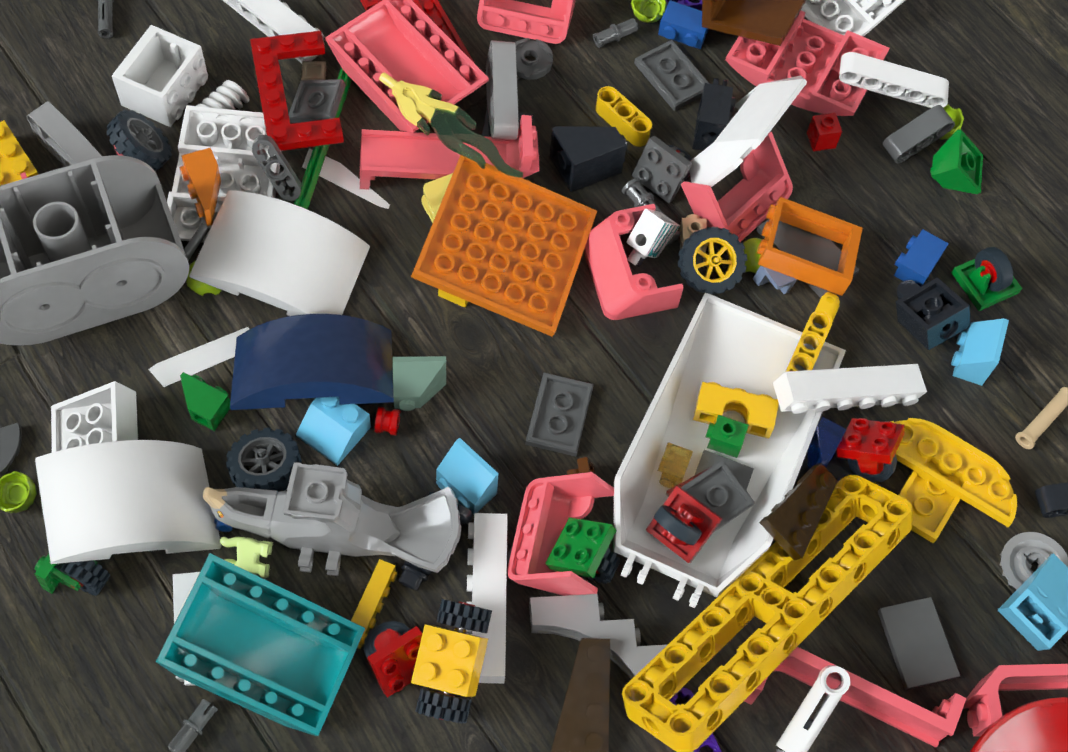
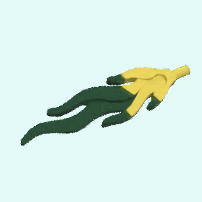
(420, 100)

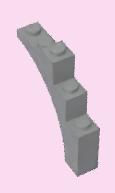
(580, 618)

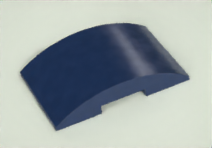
(312, 360)

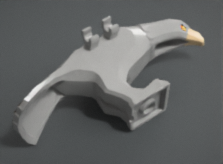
(333, 517)

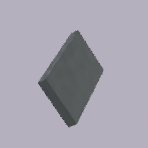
(808, 247)

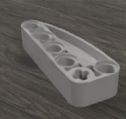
(502, 90)
(60, 136)

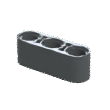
(918, 134)

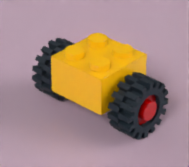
(451, 661)

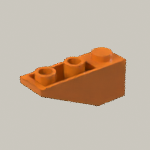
(204, 178)

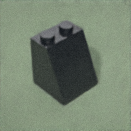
(587, 154)

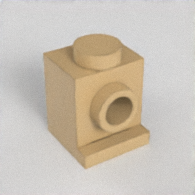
(690, 225)

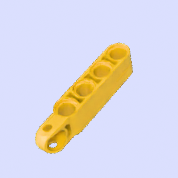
(823, 315)

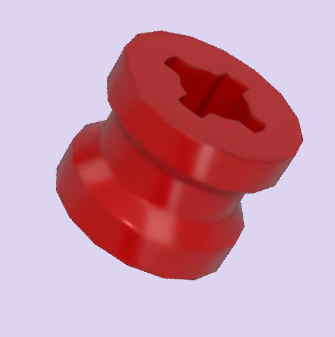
(387, 421)

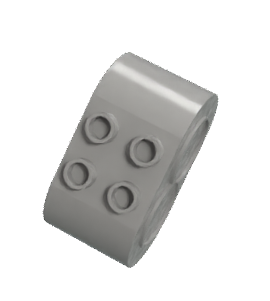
(85, 249)

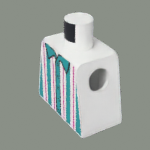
(650, 236)

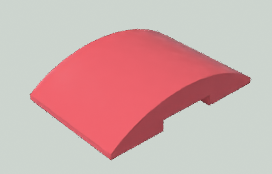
(809, 53)

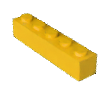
(373, 595)

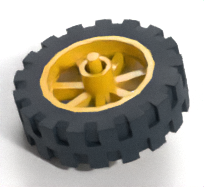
(691, 249)

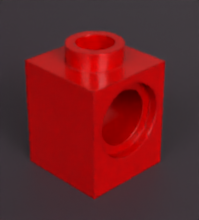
(824, 131)

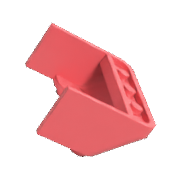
(527, 19)
(749, 200)
(617, 289)
(542, 517)

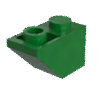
(205, 403)

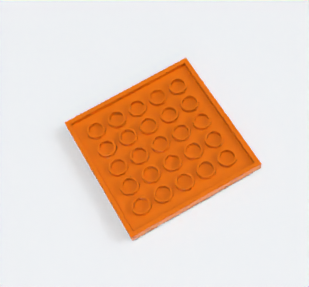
(505, 245)

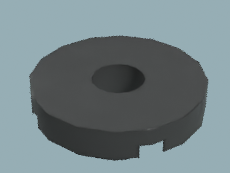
(538, 67)

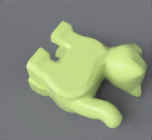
(249, 553)

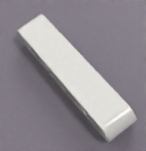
(893, 80)

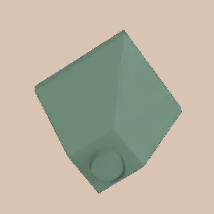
(417, 380)

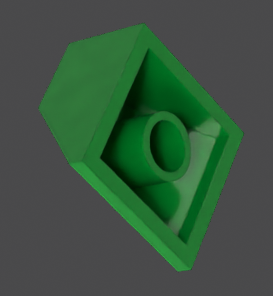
(958, 164)

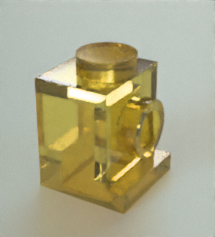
(674, 465)

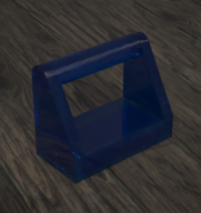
(824, 442)

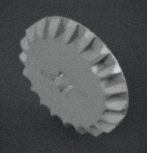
(1027, 548)

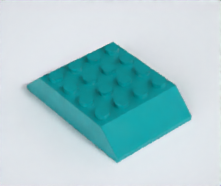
(260, 646)

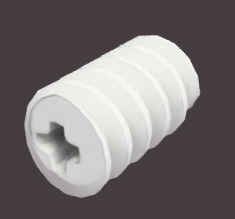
(226, 97)

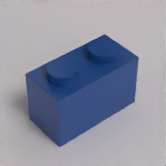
(683, 25)
(921, 258)

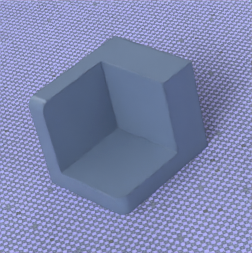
(779, 280)

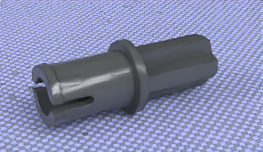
(615, 32)
(192, 727)

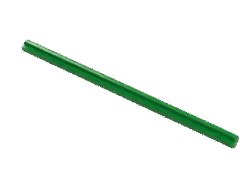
(318, 156)

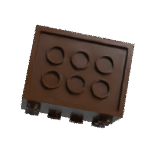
(753, 19)

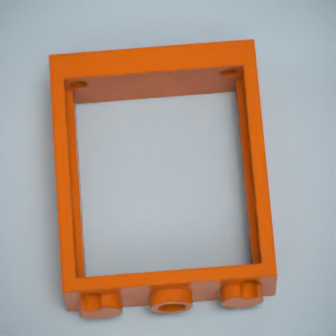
(821, 225)

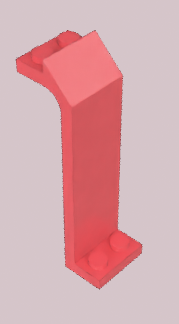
(428, 158)
(984, 698)
(875, 700)

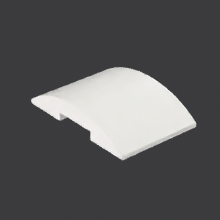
(231, 141)
(280, 255)
(125, 500)

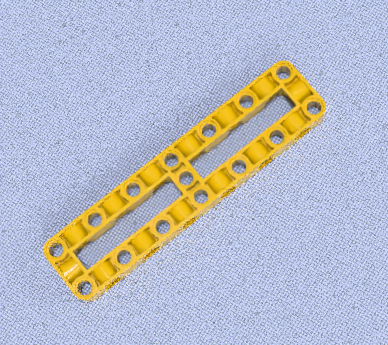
(762, 595)

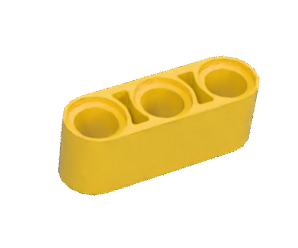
(624, 116)

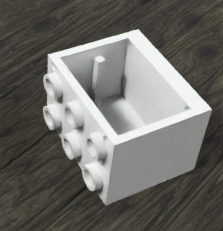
(160, 75)

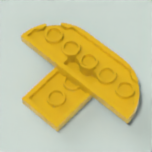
(945, 473)

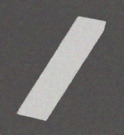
(341, 176)
(196, 359)

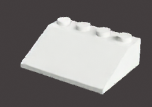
(95, 417)

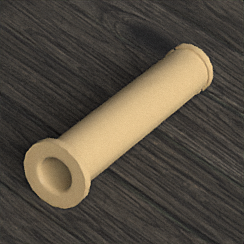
(1043, 420)

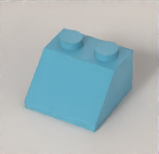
(979, 350)
(333, 427)
(468, 476)

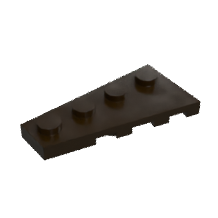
(798, 515)
(585, 709)

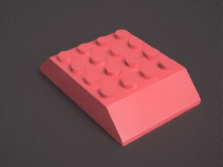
(409, 48)

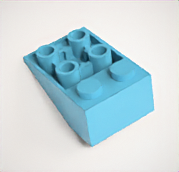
(1041, 605)

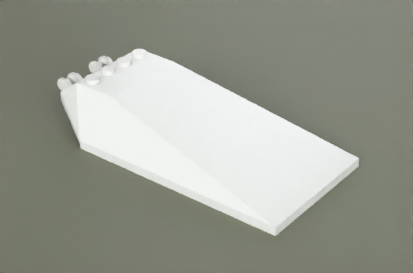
(735, 351)

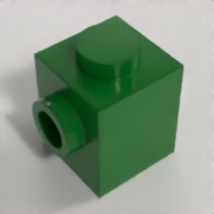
(726, 436)

